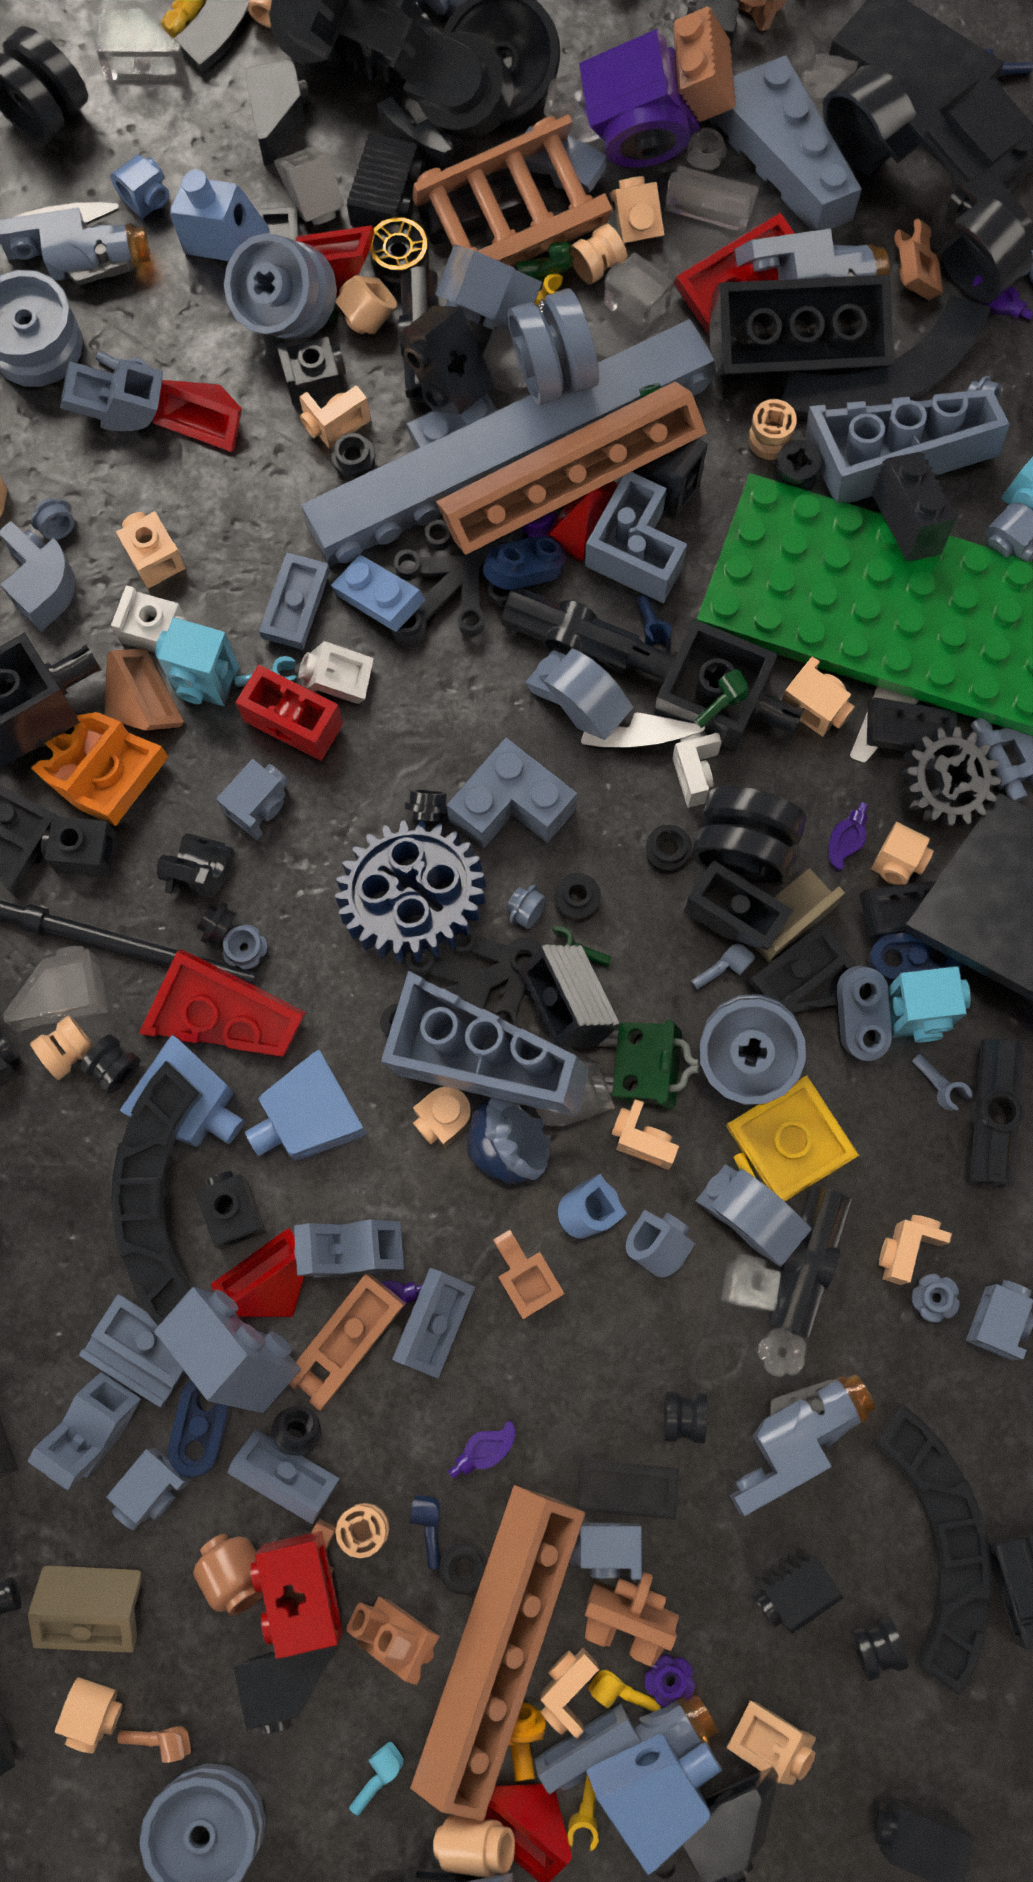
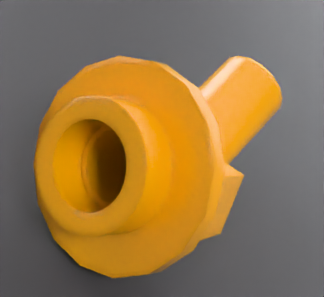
(526, 1730)

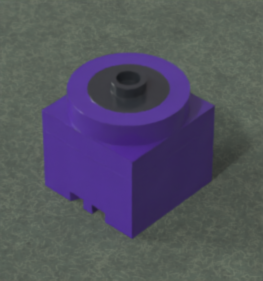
(637, 102)

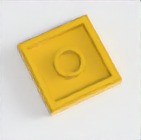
(792, 1140)

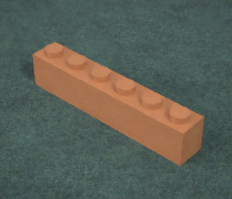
(572, 467)
(497, 1654)

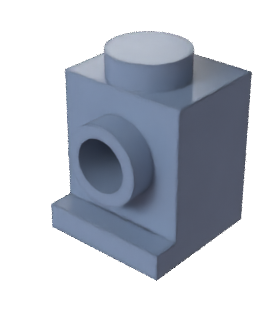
(253, 796)
(1003, 1320)
(146, 1489)
(608, 1549)

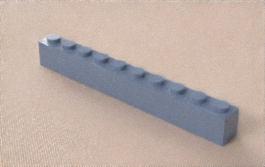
(406, 490)

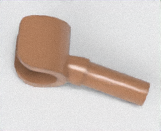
(173, 1741)

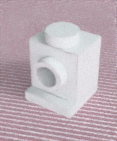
(132, 615)

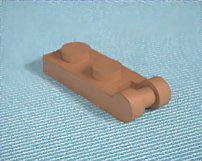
(346, 1339)

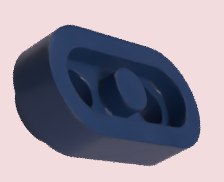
(524, 563)
(912, 956)
(199, 1425)

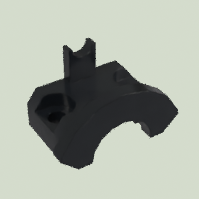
(199, 862)

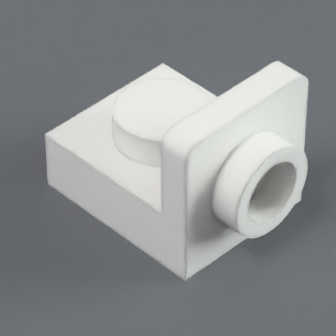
(336, 672)
(694, 774)

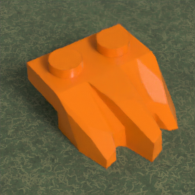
(100, 766)

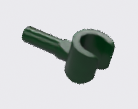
(734, 692)
(592, 955)

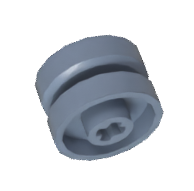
(280, 287)
(36, 329)
(553, 346)
(758, 1076)
(210, 1798)

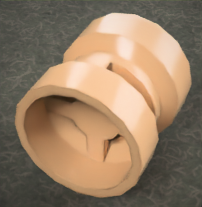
(597, 253)
(771, 428)
(71, 1039)
(369, 1527)

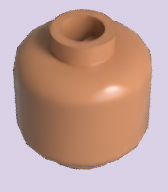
(226, 1574)

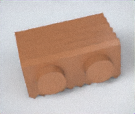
(703, 64)

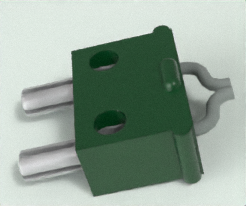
(650, 1063)

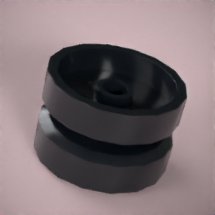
(38, 85)
(750, 834)

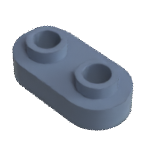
(861, 1015)

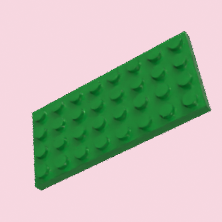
(837, 588)

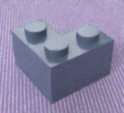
(484, 287)
(629, 546)
(511, 786)
(224, 1355)

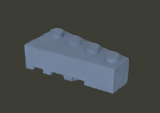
(790, 144)
(949, 430)
(475, 1051)

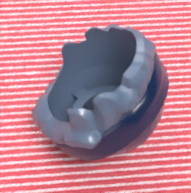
(508, 1142)

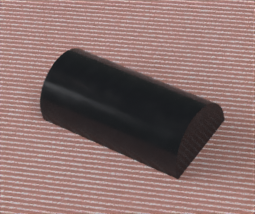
(801, 325)

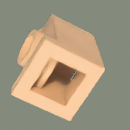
(150, 548)
(821, 697)

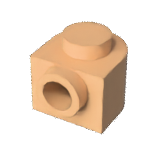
(365, 303)
(902, 854)
(443, 1115)
(88, 1715)

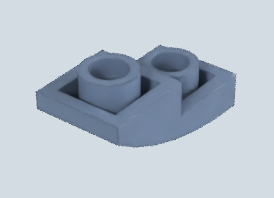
(586, 161)

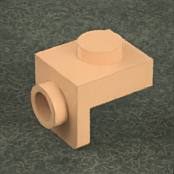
(637, 210)
(900, 1253)
(568, 1676)

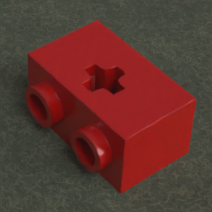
(289, 712)
(316, 1619)

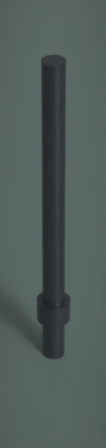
(38, 919)

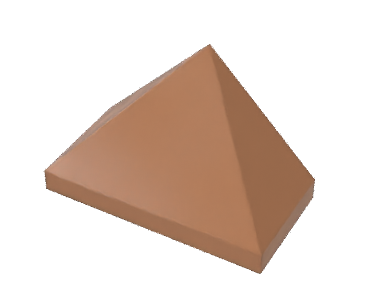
(137, 692)

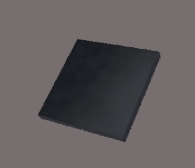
(985, 899)

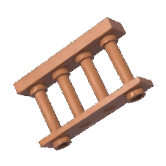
(508, 246)

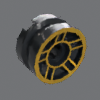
(398, 237)

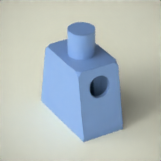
(213, 217)
(210, 1111)
(305, 1112)
(655, 1796)

